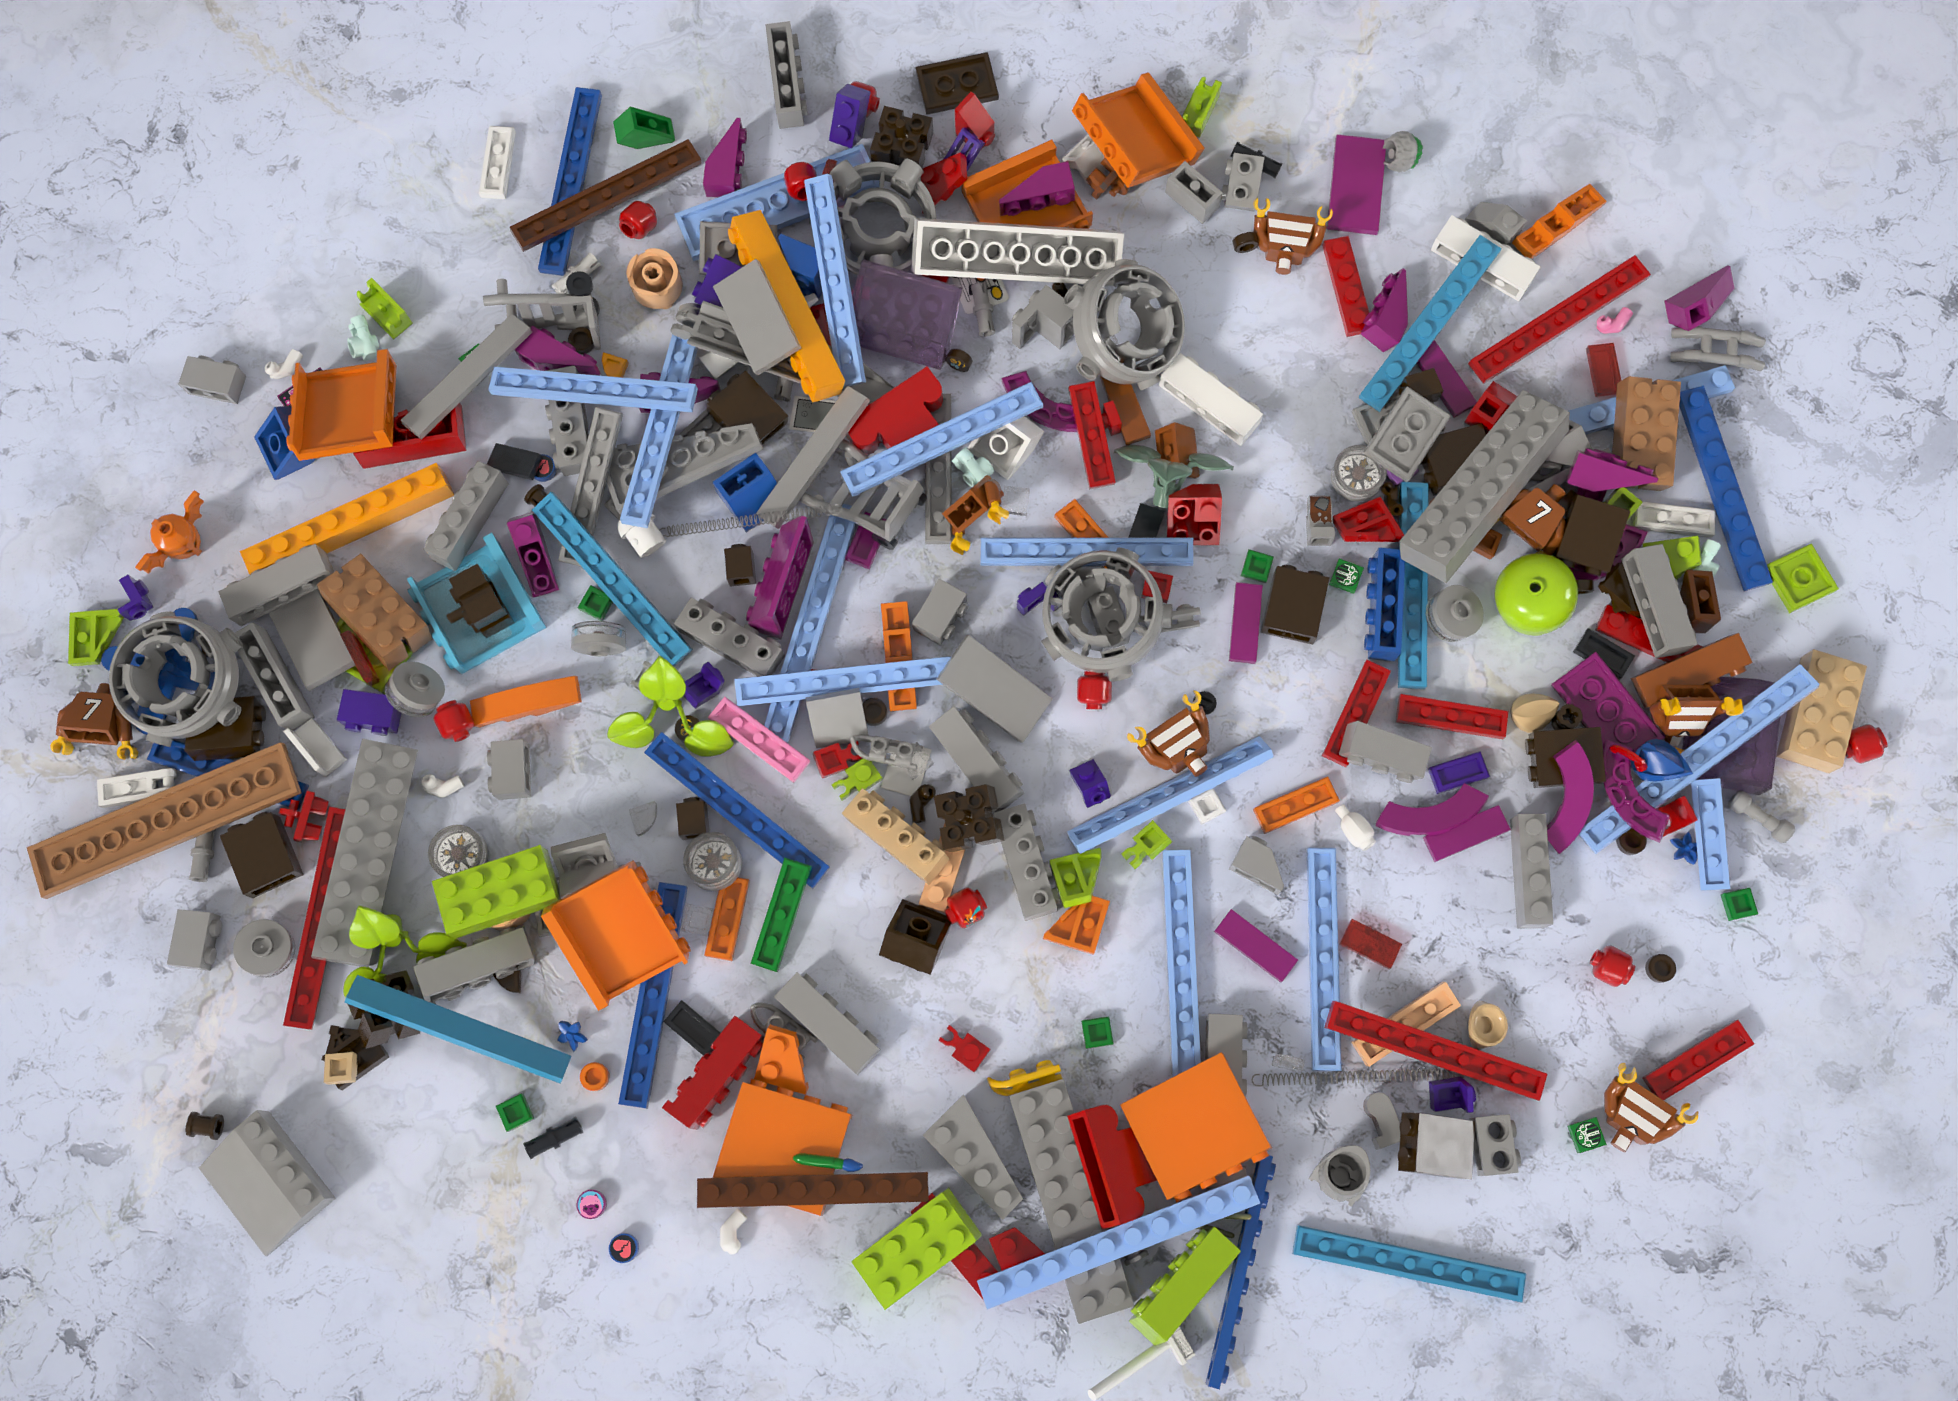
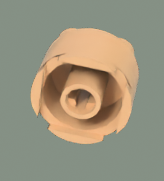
(654, 279)

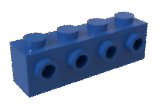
(1386, 605)

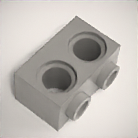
(1106, 614)
(1487, 1146)

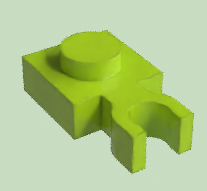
(860, 775)
(1149, 841)

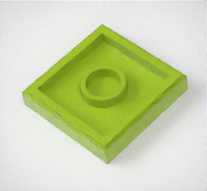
(1801, 578)

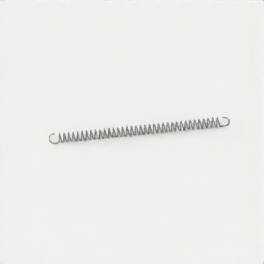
(751, 520)
(1347, 1076)

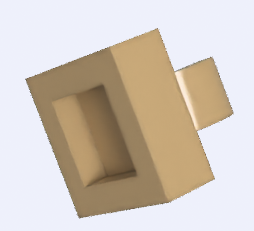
(340, 1068)

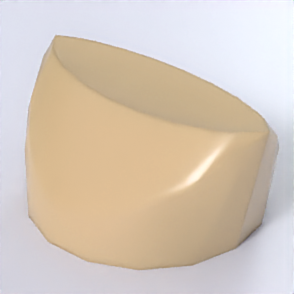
(1533, 711)
(1486, 1025)

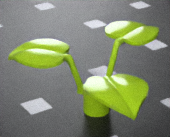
(666, 686)
(376, 928)

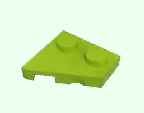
(1682, 553)
(91, 635)
(1076, 876)

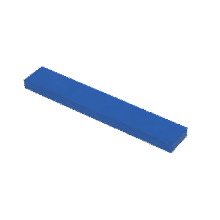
(178, 759)

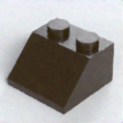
(915, 937)

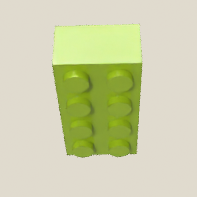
(496, 891)
(916, 1248)
(1184, 1286)

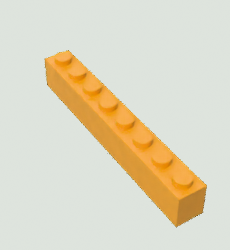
(814, 360)
(355, 518)

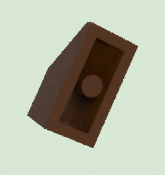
(1701, 600)

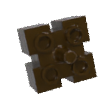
(901, 137)
(478, 602)
(969, 818)
(377, 1029)

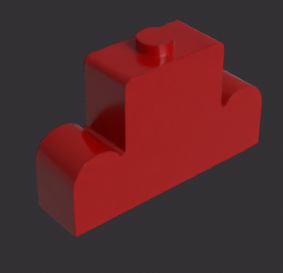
(898, 413)
(1111, 1164)

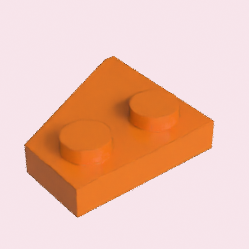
(1080, 926)
(781, 1061)

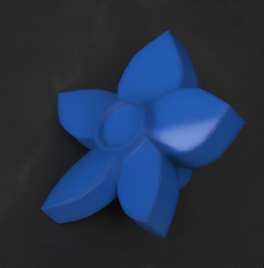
(1686, 848)
(571, 1034)

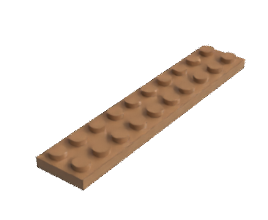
(163, 820)

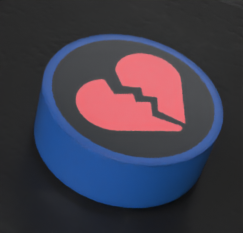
(546, 469)
(623, 1248)

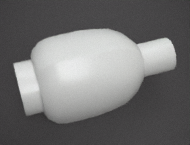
(1356, 828)

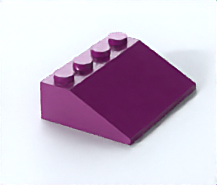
(781, 578)

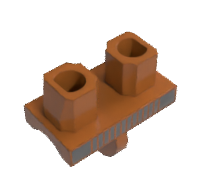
(1100, 182)

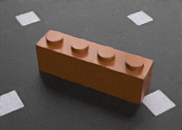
(1695, 668)

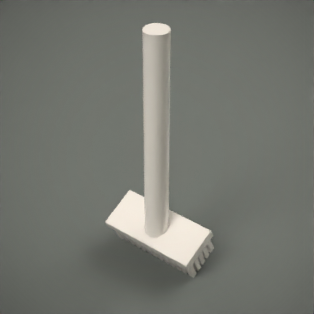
(1178, 1345)

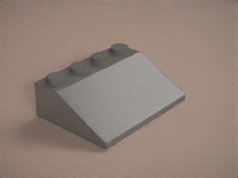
(265, 1181)

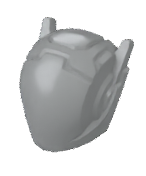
(1343, 1173)

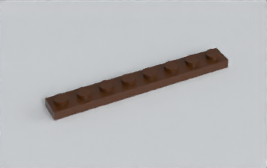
(605, 195)
(812, 1190)

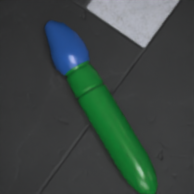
(827, 1162)

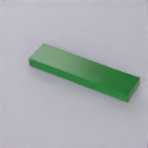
(781, 914)

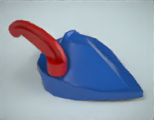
(1656, 761)

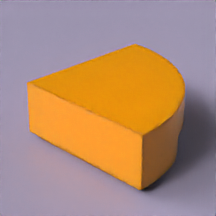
(614, 365)

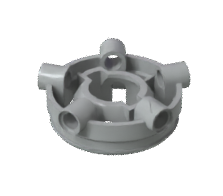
(903, 180)
(1159, 326)
(1075, 592)
(141, 682)

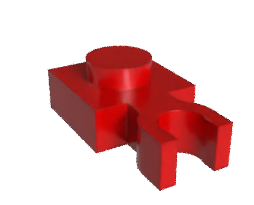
(833, 759)
(968, 1050)

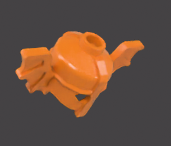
(174, 536)

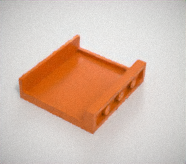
(1138, 131)
(990, 185)
(342, 409)
(615, 933)
(773, 1128)
(1196, 1128)

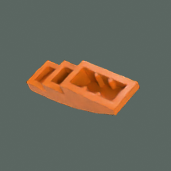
(1559, 222)
(898, 648)
(525, 701)

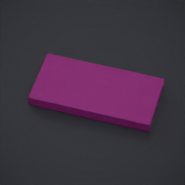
(1356, 184)
(1606, 704)

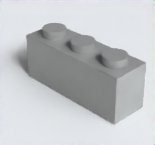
(1385, 751)

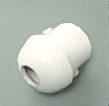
(643, 540)

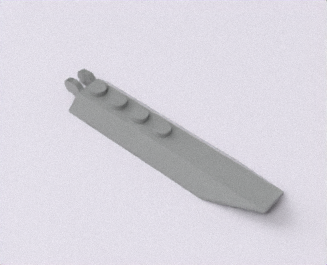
(715, 334)

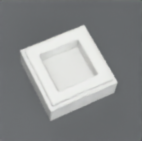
(1207, 806)

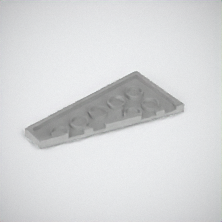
(687, 459)

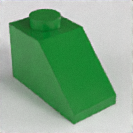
(643, 129)

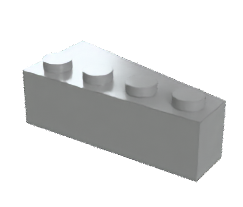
(473, 965)
(969, 1151)

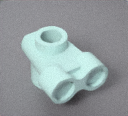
(361, 342)
(973, 469)
(1708, 551)

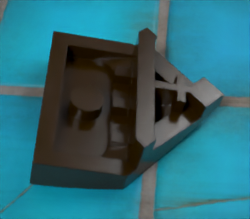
(1620, 591)
(349, 1040)

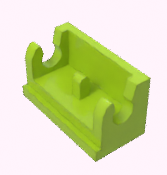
(1201, 105)
(384, 309)

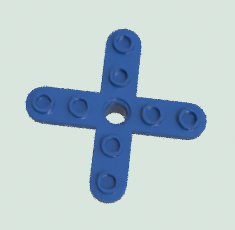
(175, 671)

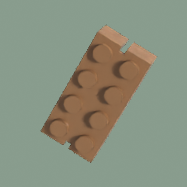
(1647, 427)
(374, 611)

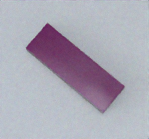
(1455, 394)
(1245, 623)
(1475, 831)
(1256, 946)

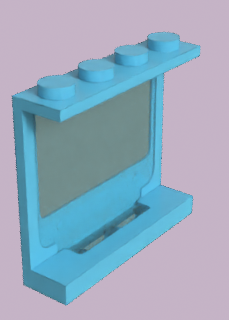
(461, 643)

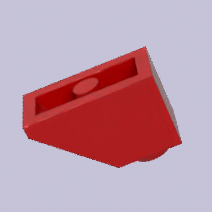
(974, 116)

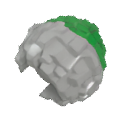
(1404, 149)

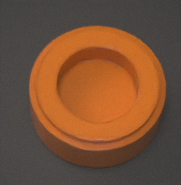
(594, 1076)

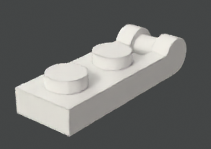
(133, 787)

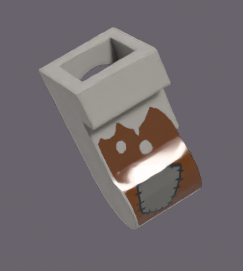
(1319, 521)
(1385, 1119)

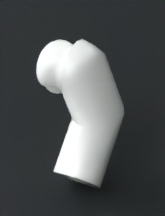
(286, 368)
(439, 787)
(728, 1232)

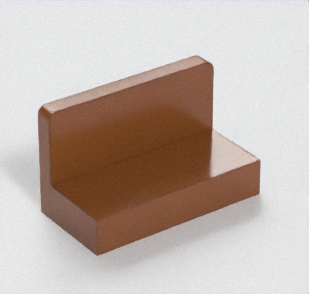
(1176, 443)

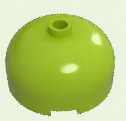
(1536, 611)

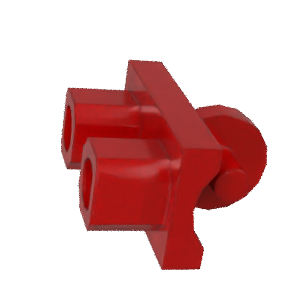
(310, 805)

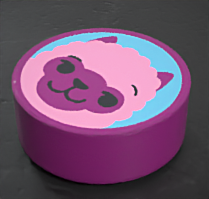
(591, 1204)

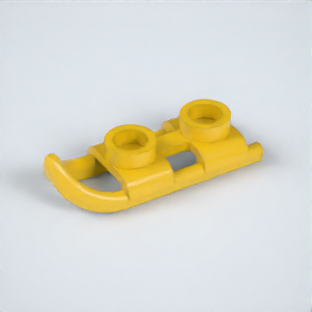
(1019, 1079)

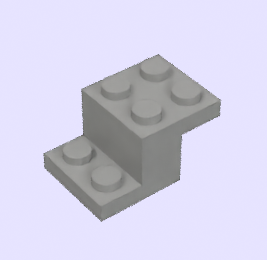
(1046, 316)
(582, 862)

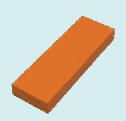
(1078, 522)
(1296, 805)
(727, 920)

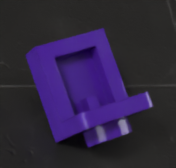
(1031, 598)
(139, 601)
(703, 685)
(1090, 783)
(1451, 1094)

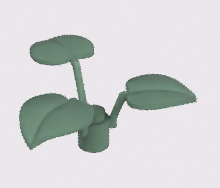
(1168, 470)

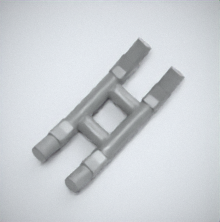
(1706, 354)

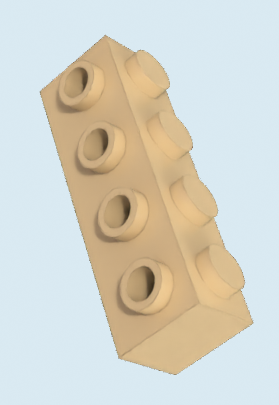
(896, 836)

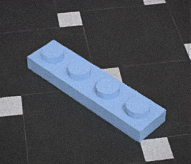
(1710, 834)

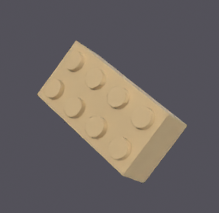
(1821, 723)

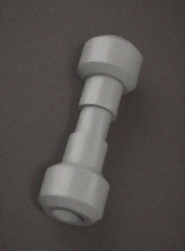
(1780, 829)

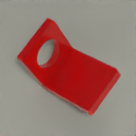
(1680, 814)

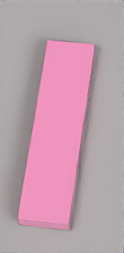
(759, 739)

